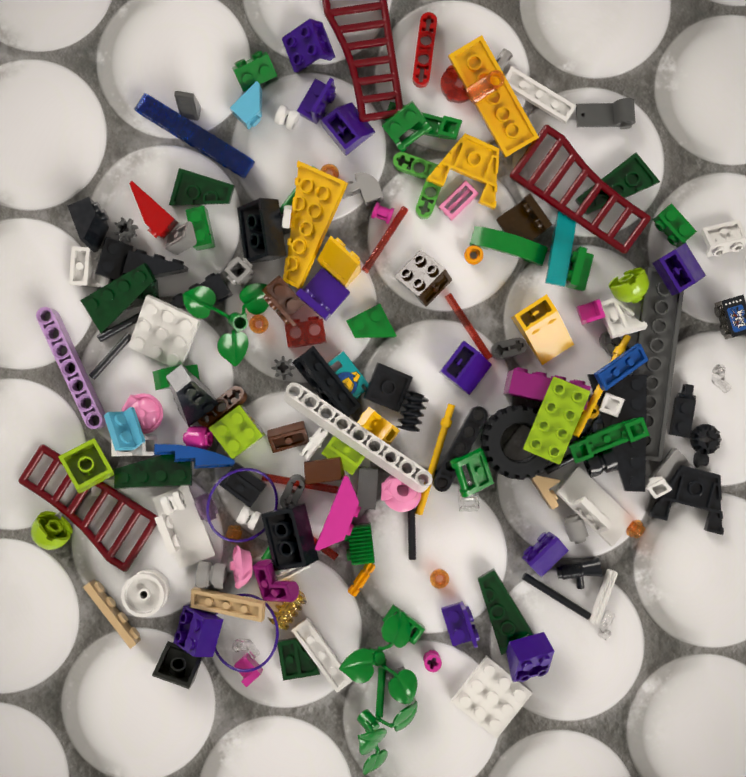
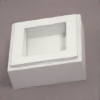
(287, 216)
(611, 404)

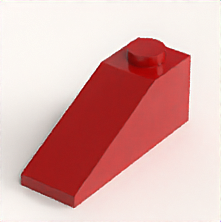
(154, 216)

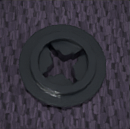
(701, 431)

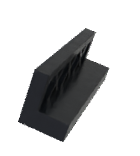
(326, 382)

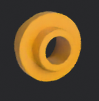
(477, 250)

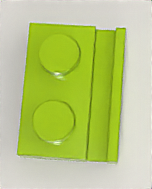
(350, 458)

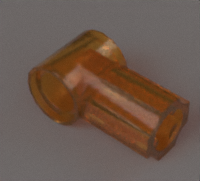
(483, 87)

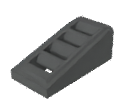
(188, 105)

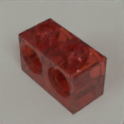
(306, 338)

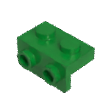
(257, 68)
(580, 269)

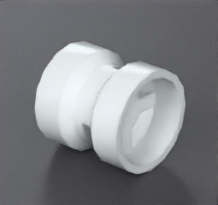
(287, 117)
(173, 502)
(243, 517)

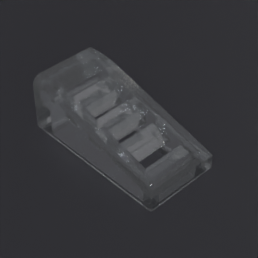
(466, 508)

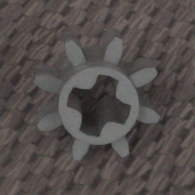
(125, 224)
(287, 371)

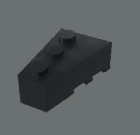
(190, 395)

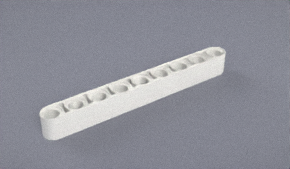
(361, 446)

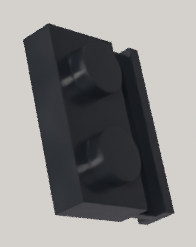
(112, 259)
(243, 485)

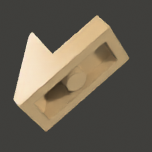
(543, 485)

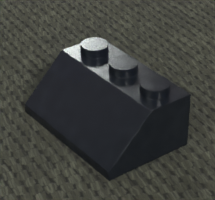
(261, 230)
(290, 537)

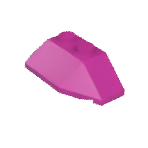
(340, 516)

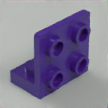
(307, 45)
(317, 99)
(323, 294)
(458, 623)

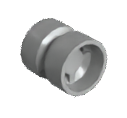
(211, 575)

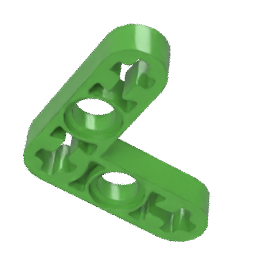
(429, 167)

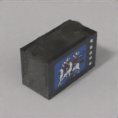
(731, 316)

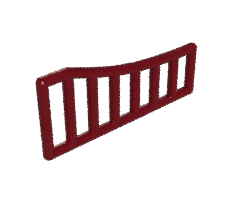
(354, 64)
(599, 185)
(83, 525)

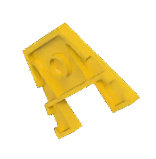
(474, 160)

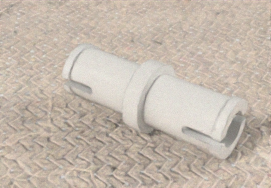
(314, 443)

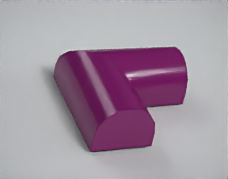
(272, 588)

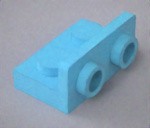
(124, 429)

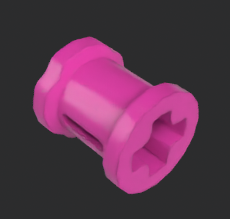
(382, 213)
(435, 666)

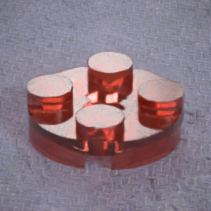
(448, 88)

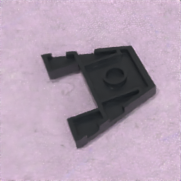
(694, 489)

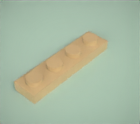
(228, 604)
(115, 617)

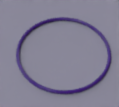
(213, 489)
(273, 650)

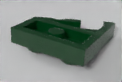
(295, 660)

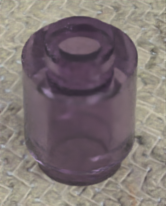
(200, 505)

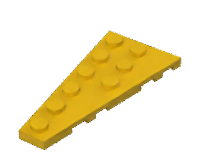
(311, 215)

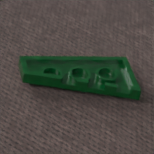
(626, 179)
(111, 300)
(154, 472)
(503, 612)

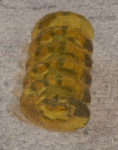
(288, 611)

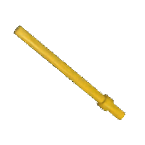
(597, 393)
(445, 423)

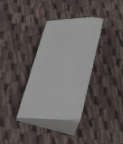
(181, 239)
(669, 465)

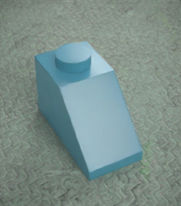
(249, 106)

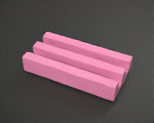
(468, 201)

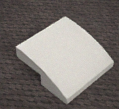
(83, 268)

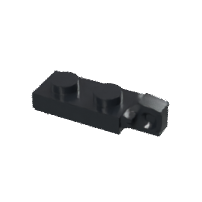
(683, 412)

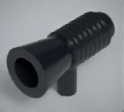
(579, 570)

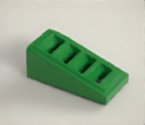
(420, 628)

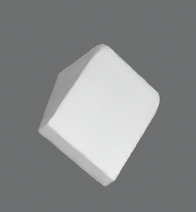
(657, 486)

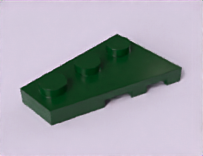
(199, 190)

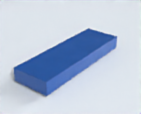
(621, 367)

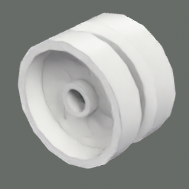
(145, 603)

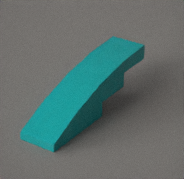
(561, 250)

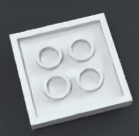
(164, 332)
(491, 696)

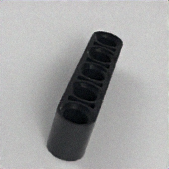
(466, 441)

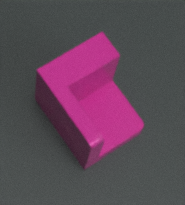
(590, 312)
(247, 662)

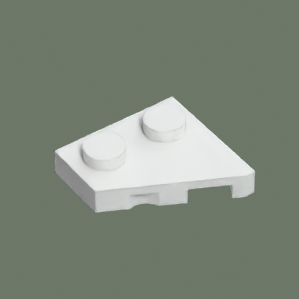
(620, 319)

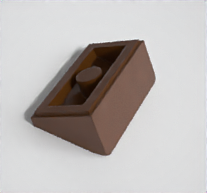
(288, 436)
(323, 470)

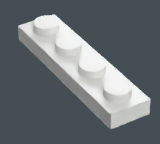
(540, 95)
(321, 654)

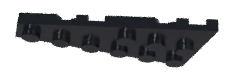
(629, 455)

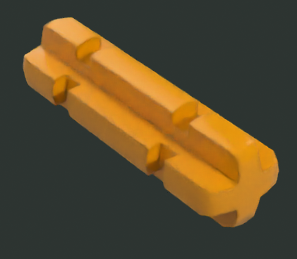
(361, 579)

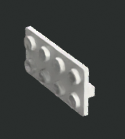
(594, 506)
(184, 530)

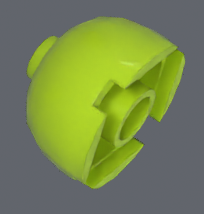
(631, 286)
(50, 531)

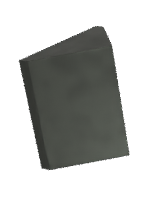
(177, 666)

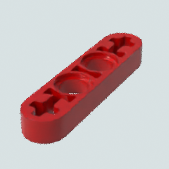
(424, 49)

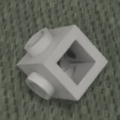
(235, 266)

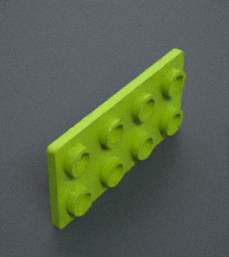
(556, 420)

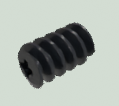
(412, 411)

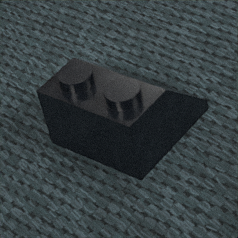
(89, 222)

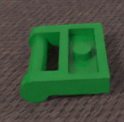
(402, 122)
(477, 469)

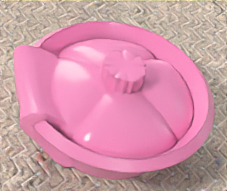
(147, 409)
(399, 495)
(241, 566)

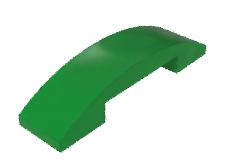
(442, 127)
(509, 244)
(607, 438)

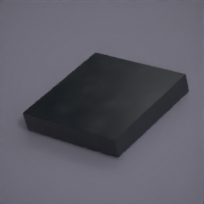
(387, 387)

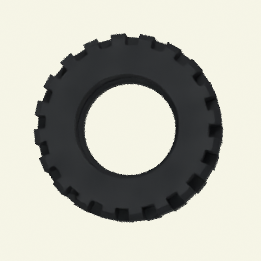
(492, 448)

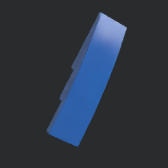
(200, 457)

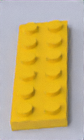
(501, 108)

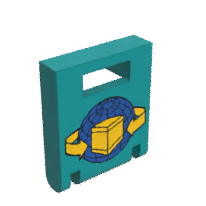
(349, 375)

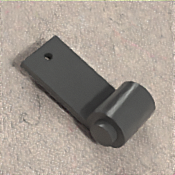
(615, 114)

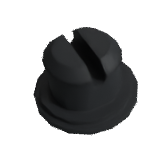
(700, 459)

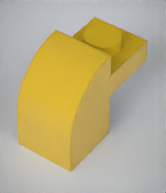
(378, 425)

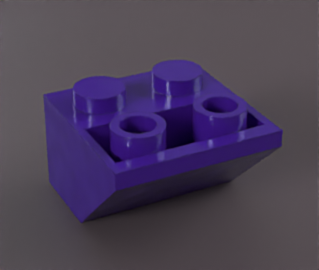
(345, 128)
(679, 269)
(465, 367)
(544, 553)
(198, 632)
(529, 657)

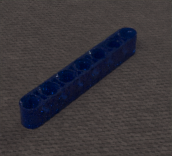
(194, 135)

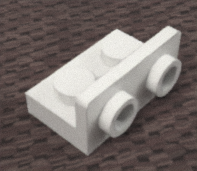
(724, 238)

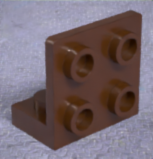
(283, 299)

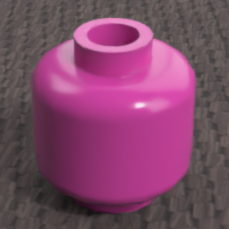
(198, 437)

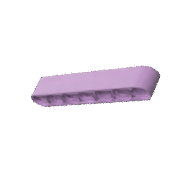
(65, 361)

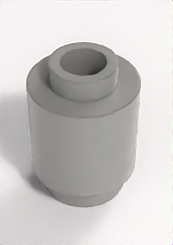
(576, 529)

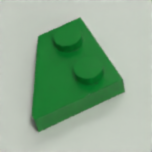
(371, 324)

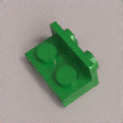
(674, 226)

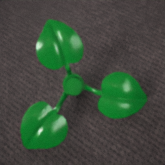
(232, 345)
(360, 663)
(373, 735)

